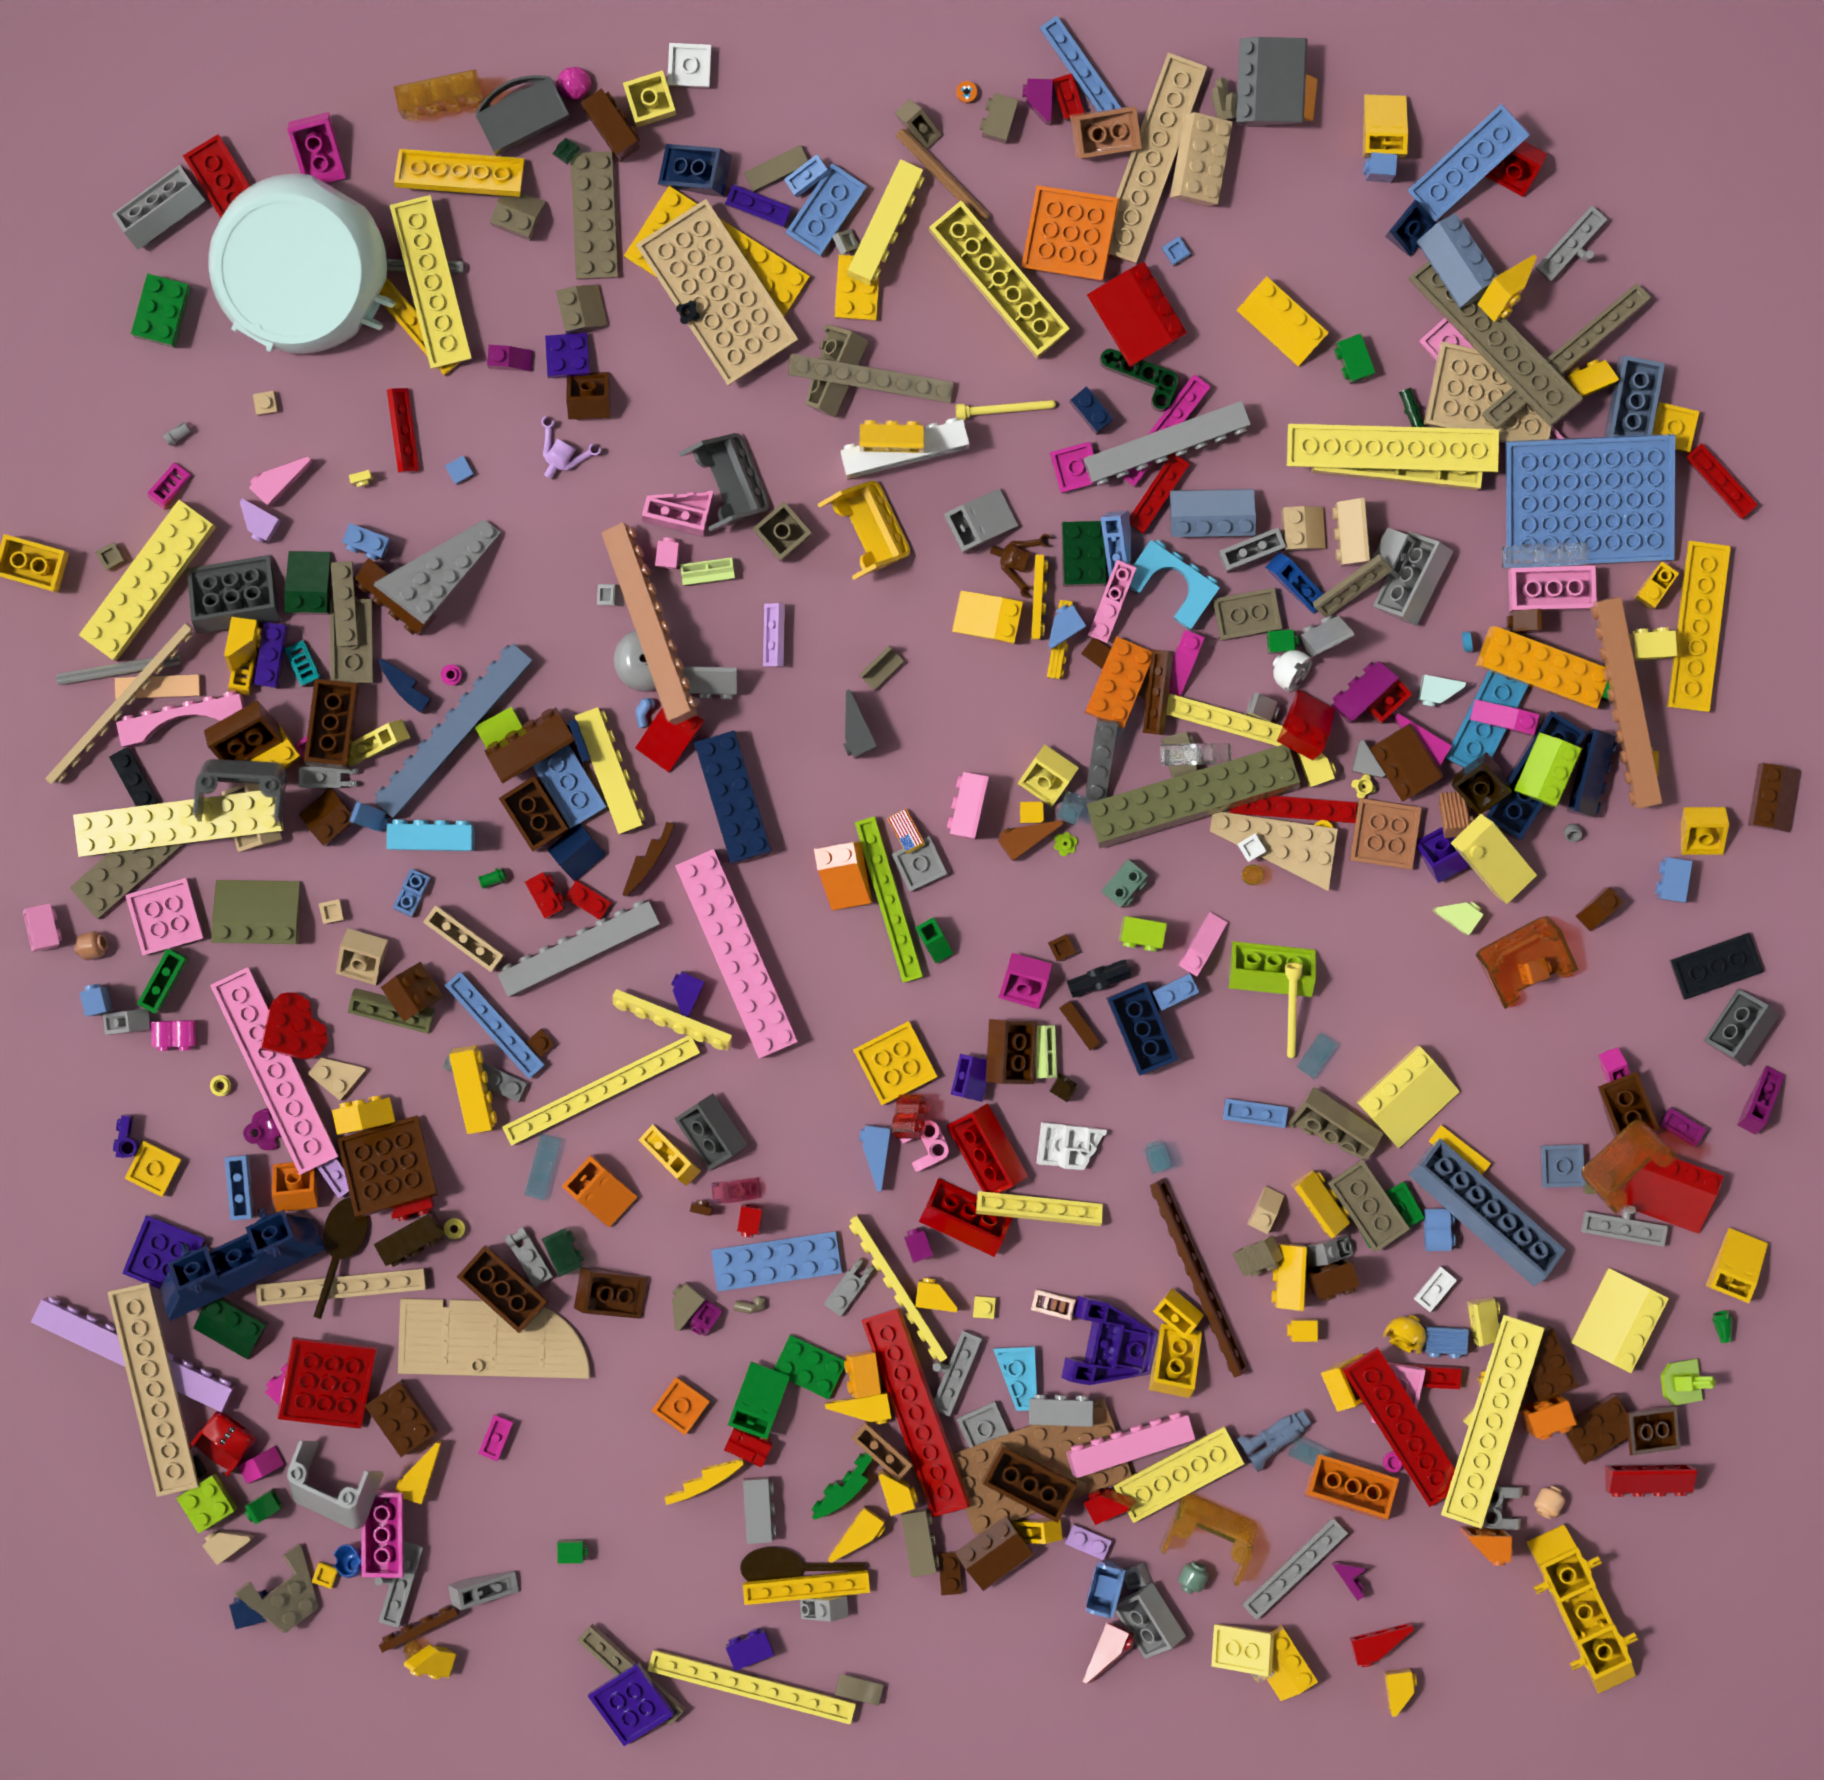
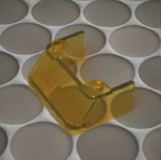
(1199, 1512)

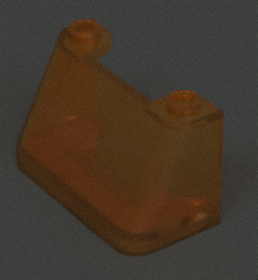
(1524, 944)
(1623, 1160)

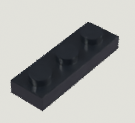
(133, 778)

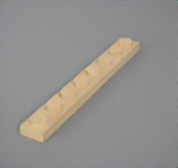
(342, 1286)

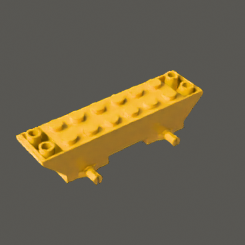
(1582, 1609)

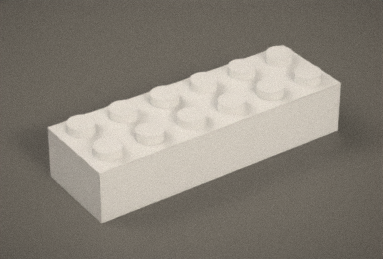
(937, 442)

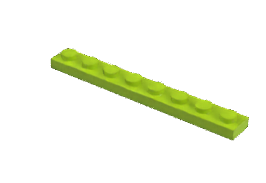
(888, 899)

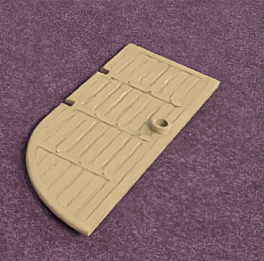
(478, 1342)

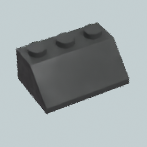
(1741, 1027)
(711, 1131)

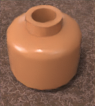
(91, 945)

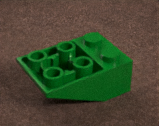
(758, 1400)

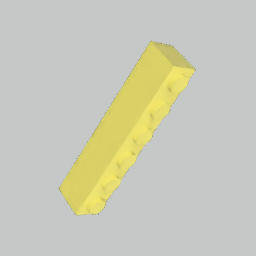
(885, 222)
(609, 771)

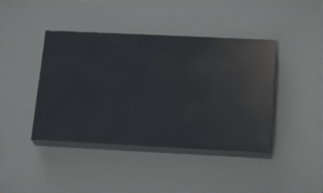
(1716, 966)

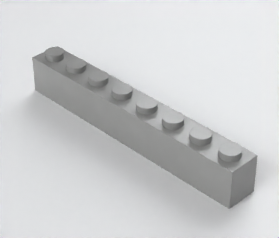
(1167, 442)
(579, 948)

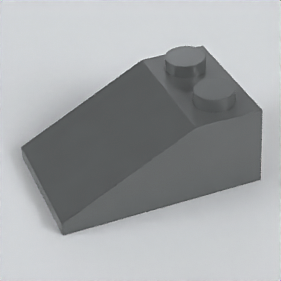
(856, 731)

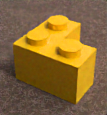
(361, 1115)

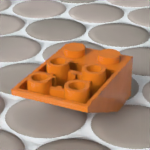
(599, 1191)

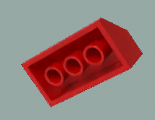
(987, 1150)
(954, 1214)
(1649, 1479)

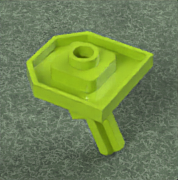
(1683, 1383)

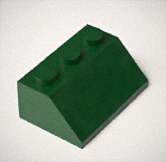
(231, 1326)

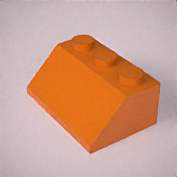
(1492, 1543)

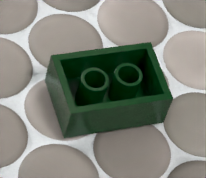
(1083, 554)

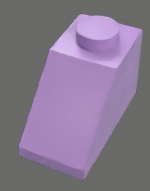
(259, 522)

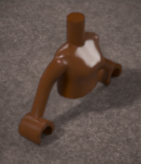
(1016, 559)

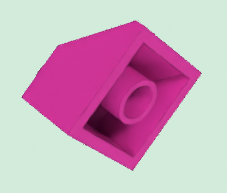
(1025, 980)

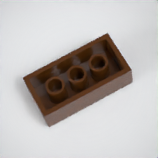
(331, 724)
(503, 1289)
(1029, 1483)

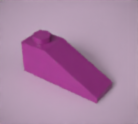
(1761, 1101)

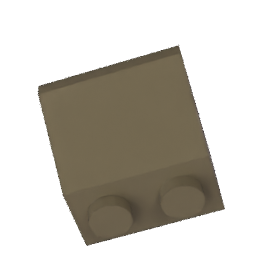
(517, 215)
(581, 308)

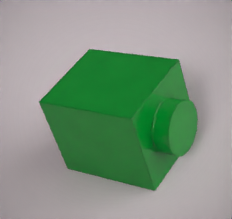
(1281, 641)
(571, 1551)

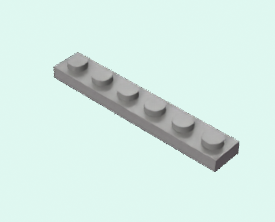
(1294, 1568)

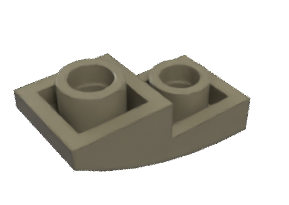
(859, 1689)

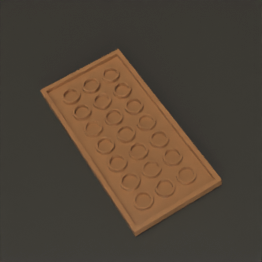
(1043, 1444)

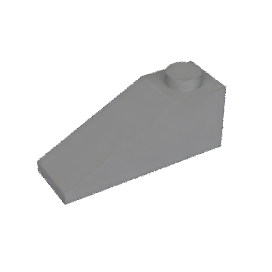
(482, 1589)

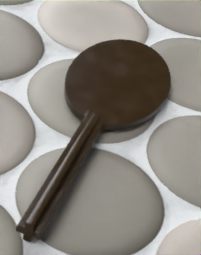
(341, 1238)
(781, 1563)

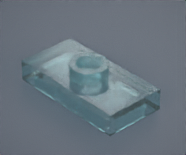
(1316, 1055)

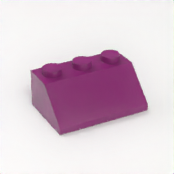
(1363, 691)

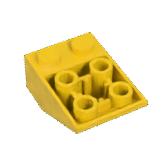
(1385, 125)
(1737, 1265)

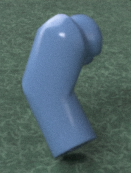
(641, 711)

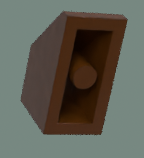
(1524, 621)
(1599, 908)

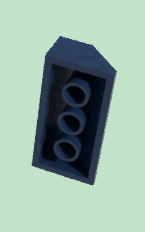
(1591, 773)

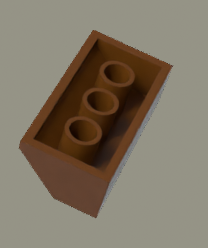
(367, 577)
(529, 744)

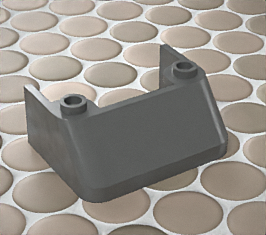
(734, 477)
(269, 775)

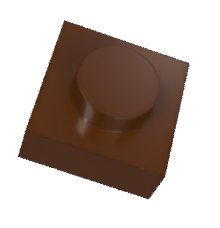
(1061, 947)
(540, 1043)
(701, 1207)

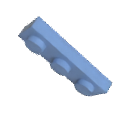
(1255, 1113)

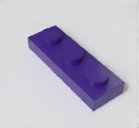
(758, 206)

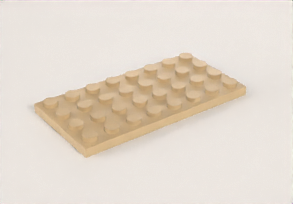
(703, 264)

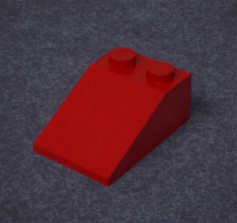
(1307, 726)
(667, 742)

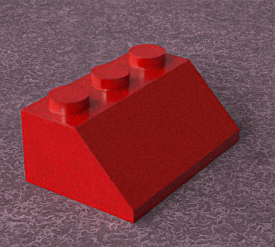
(1518, 168)

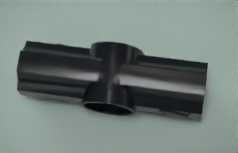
(1098, 978)

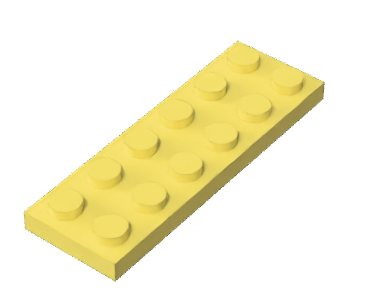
(1180, 1473)

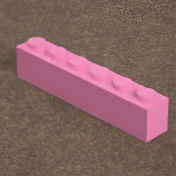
(1130, 1445)

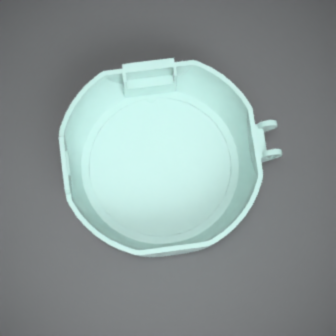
(298, 265)

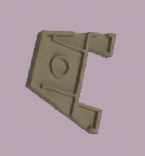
(287, 1602)

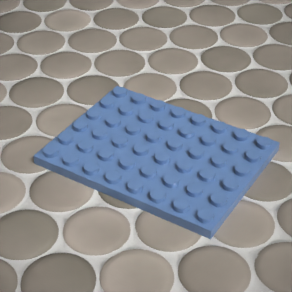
(1595, 492)

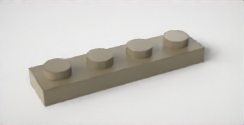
(1352, 586)
(344, 604)

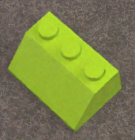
(1547, 769)

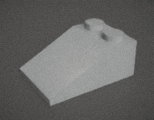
(1325, 636)

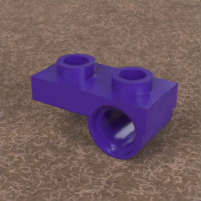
(124, 1127)

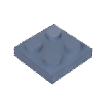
(1562, 1165)

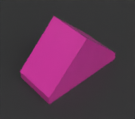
(261, 1465)

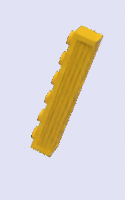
(1057, 653)

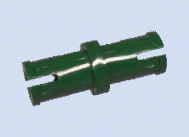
(1411, 408)

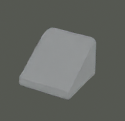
(609, 595)
(1137, 1576)

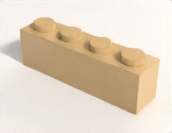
(464, 938)

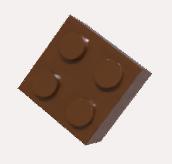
(412, 991)

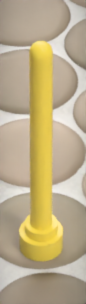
(964, 411)
(1293, 973)

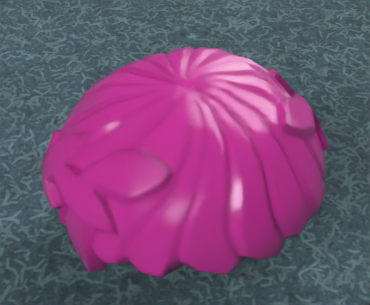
(573, 83)

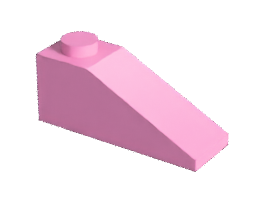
(275, 482)
(1202, 944)

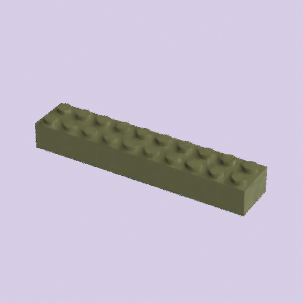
(1193, 796)

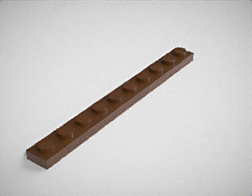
(1201, 1283)

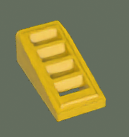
(241, 689)

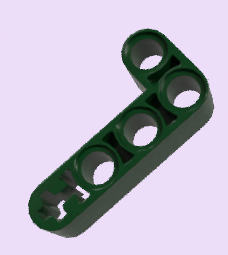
(1137, 375)

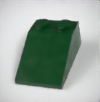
(308, 583)

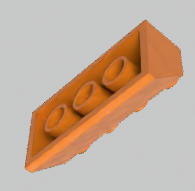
(1351, 1487)

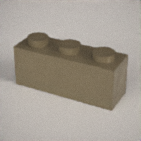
(919, 1542)

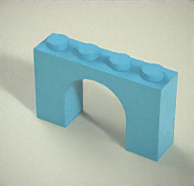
(1200, 589)

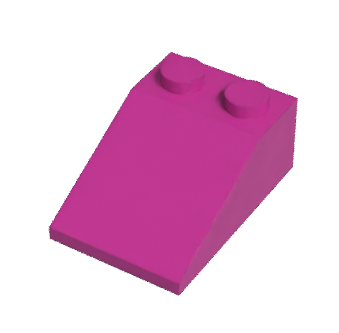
(317, 147)

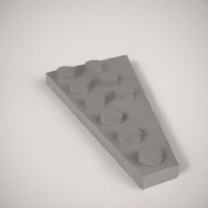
(431, 577)

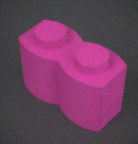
(173, 1034)

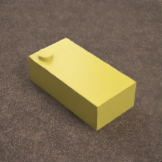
(1493, 859)

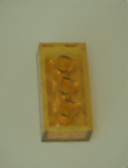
(439, 94)

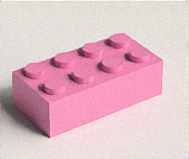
(1552, 588)

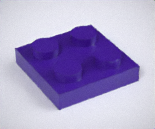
(567, 355)

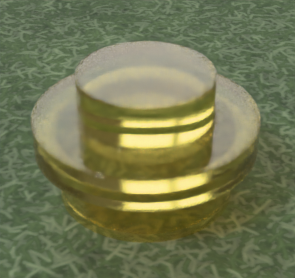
(411, 1648)

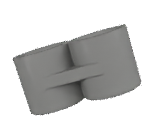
(1500, 1521)

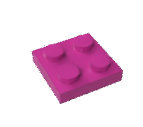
(1070, 467)

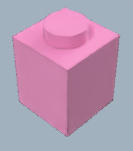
(667, 554)

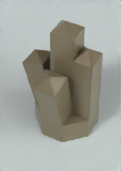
(1223, 100)

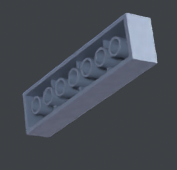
(1487, 1212)

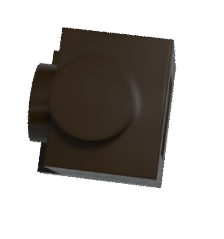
(1063, 1087)

